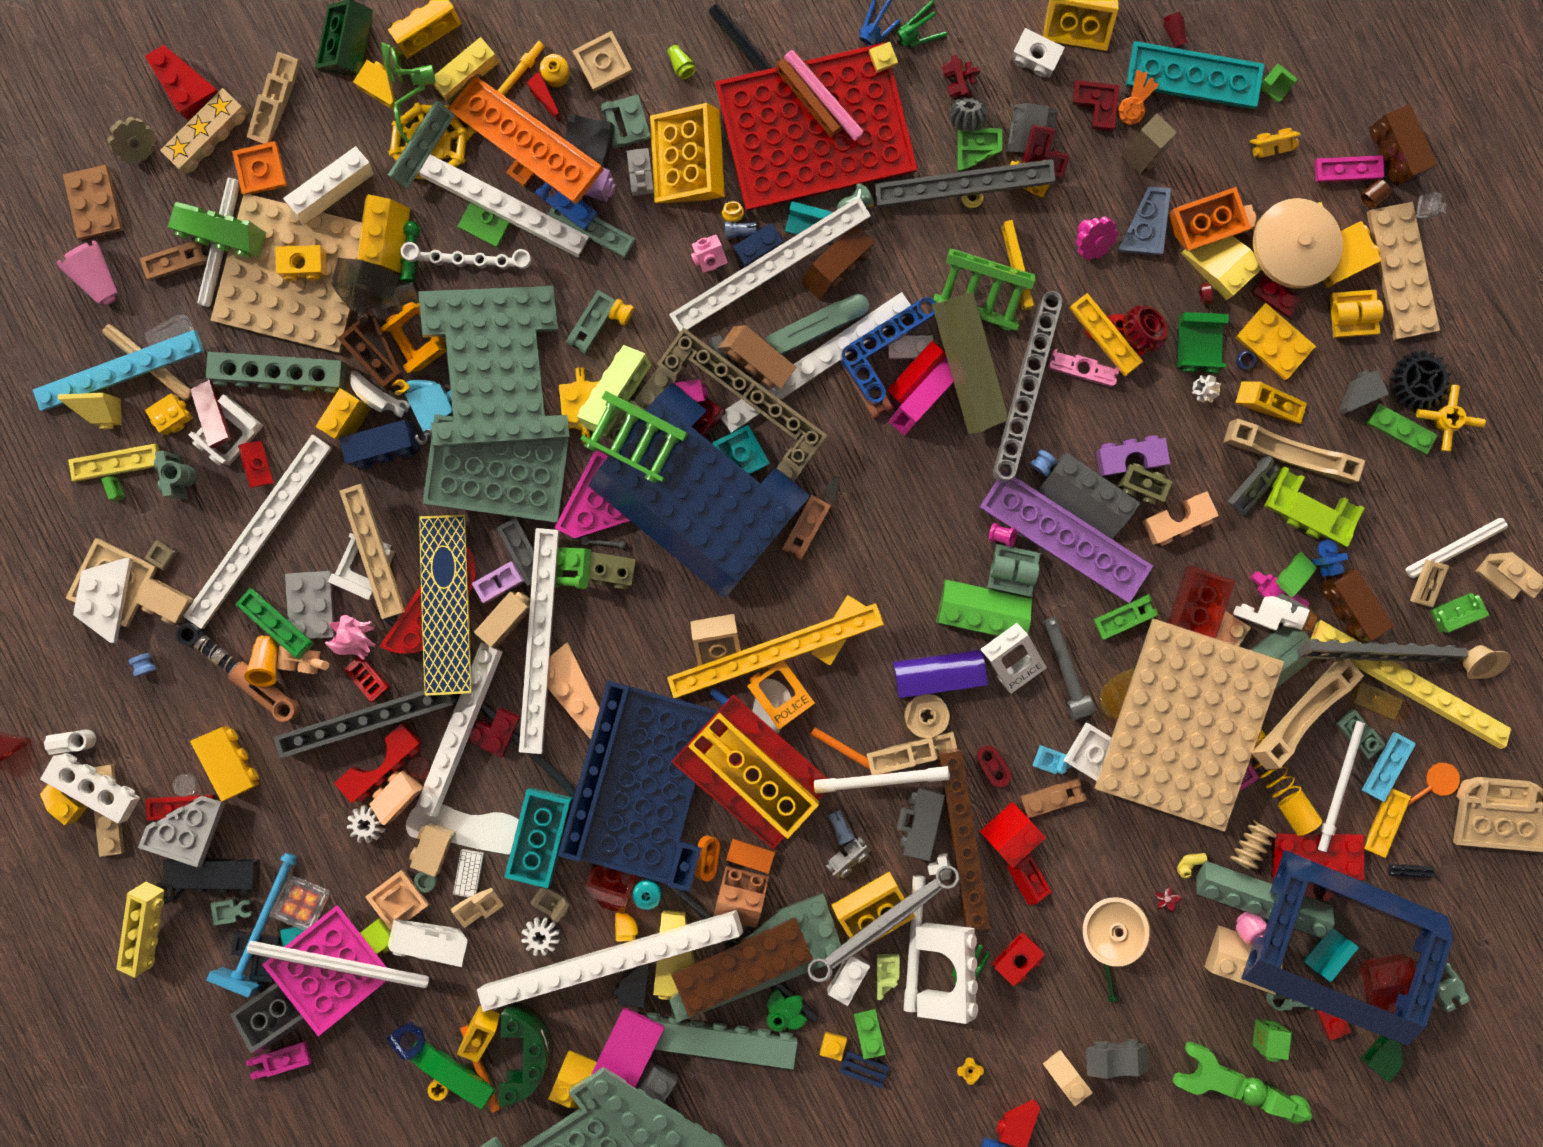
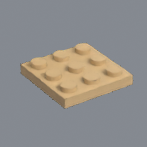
(141, 571)

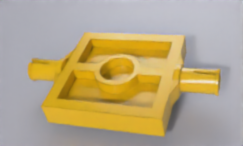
(573, 397)

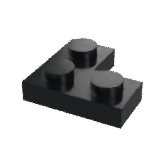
(239, 943)

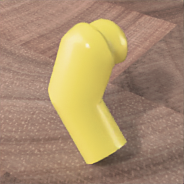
(1187, 863)

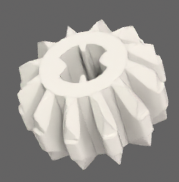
(358, 820)
(544, 929)

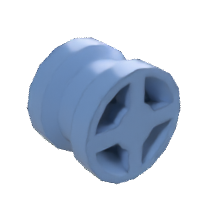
(1043, 462)
(142, 664)

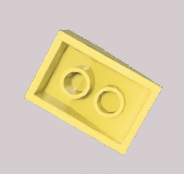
(1224, 264)

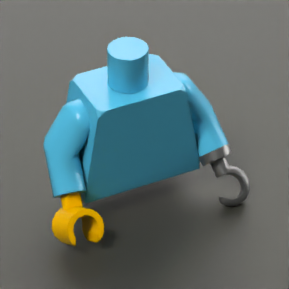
(426, 400)

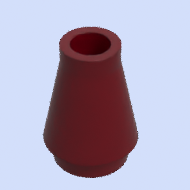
(1175, 28)

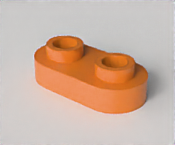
(708, 858)

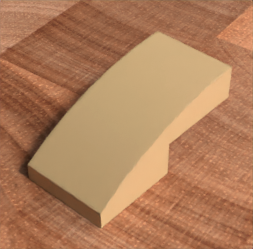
(480, 904)

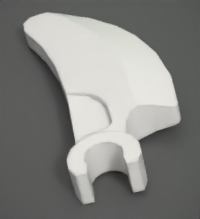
(375, 397)

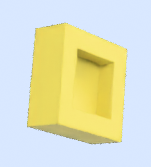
(883, 57)

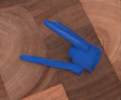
(871, 34)

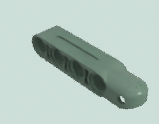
(818, 324)

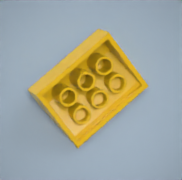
(687, 154)

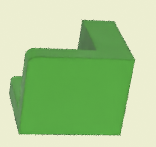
(1278, 83)

